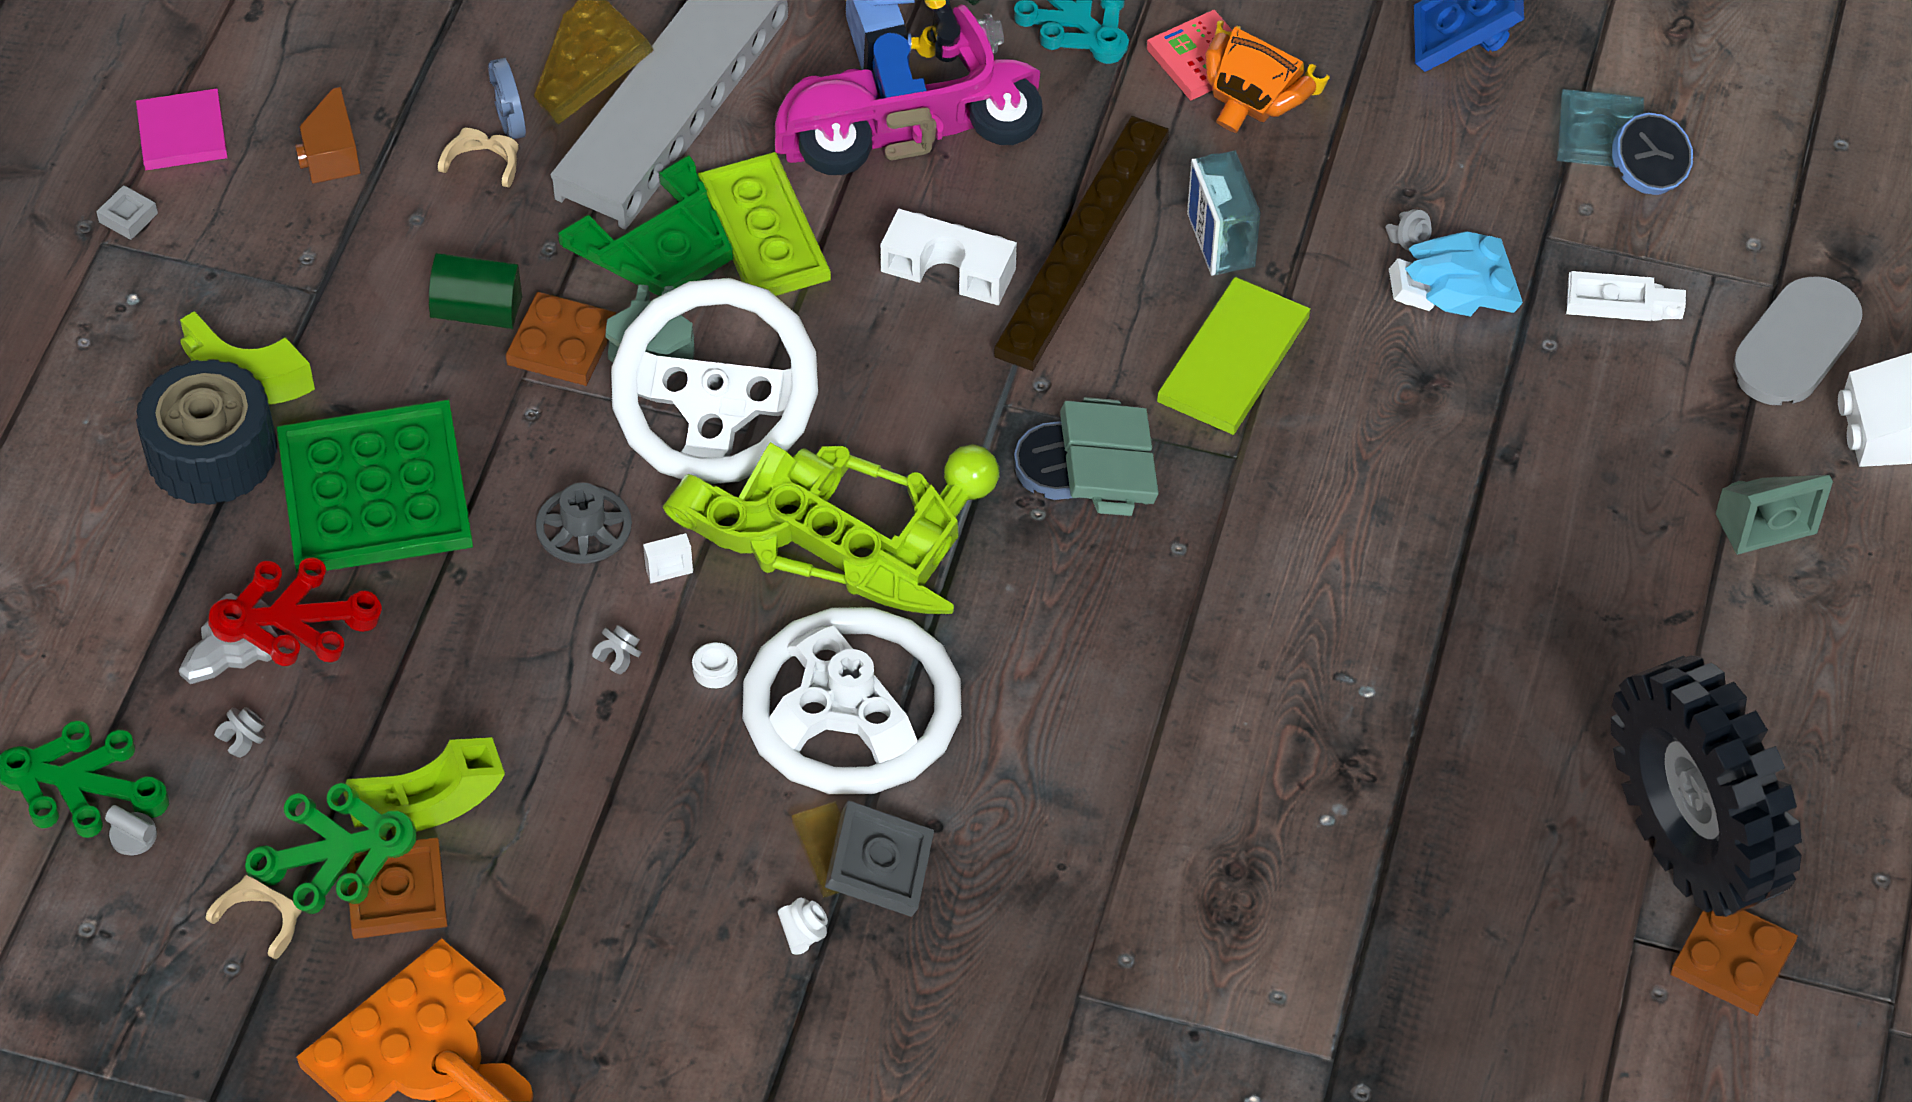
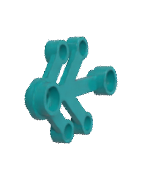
(1104, 41)

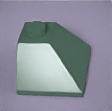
(1772, 510)

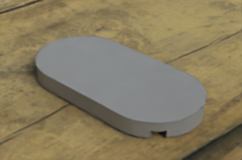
(1797, 340)

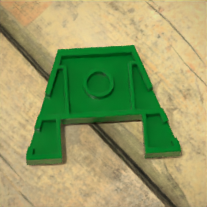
(667, 249)

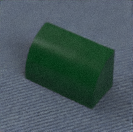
(474, 291)

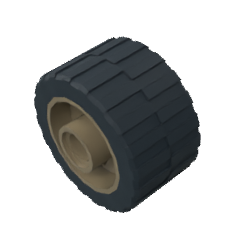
(206, 431)

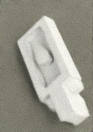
(1622, 297)

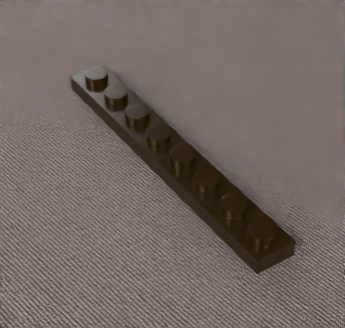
(1081, 244)

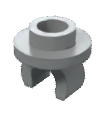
(1412, 229)
(622, 643)
(247, 728)

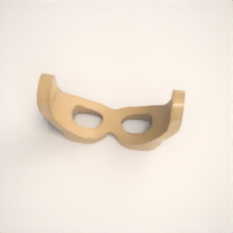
(467, 142)
(253, 890)

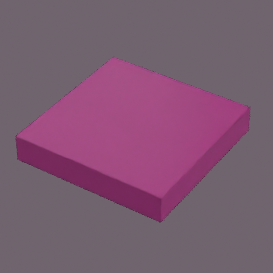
(181, 129)

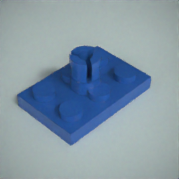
(1455, 26)

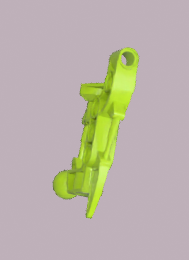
(895, 568)

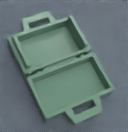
(1109, 454)

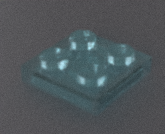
(1591, 123)

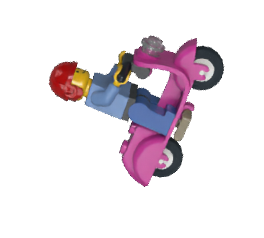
(845, 115)

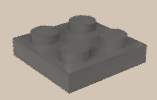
(879, 858)

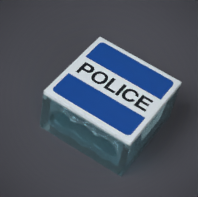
(1223, 212)

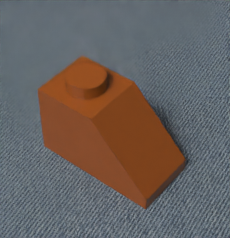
(328, 141)

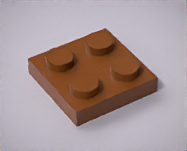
(560, 339)
(403, 895)
(1735, 958)

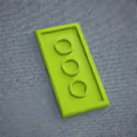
(765, 225)
(1233, 355)

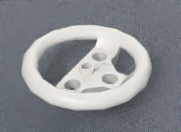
(646, 376)
(849, 694)

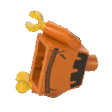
(1255, 78)

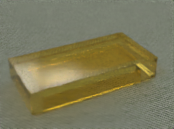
(817, 836)

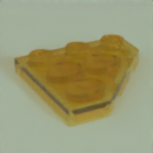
(587, 56)

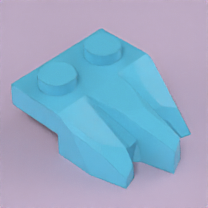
(1466, 273)

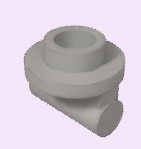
(130, 832)

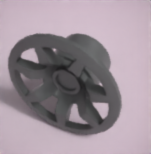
(583, 516)

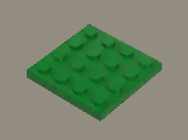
(374, 486)

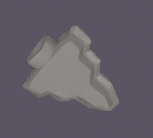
(214, 656)

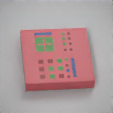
(1183, 52)

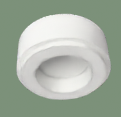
(715, 665)

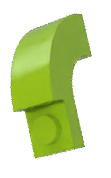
(277, 366)
(439, 791)

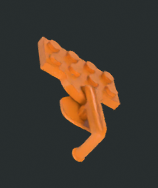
(412, 1030)

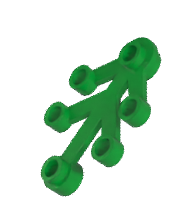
(78, 777)
(336, 849)

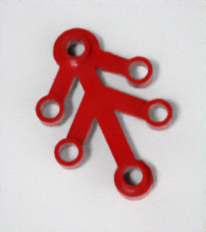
(290, 616)

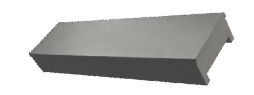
(661, 100)

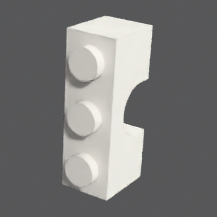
(921, 242)

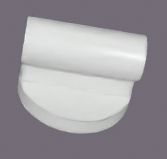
(803, 924)

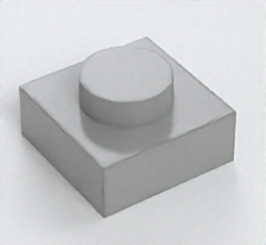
(127, 212)

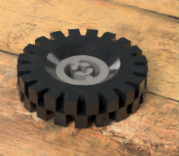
(1706, 785)

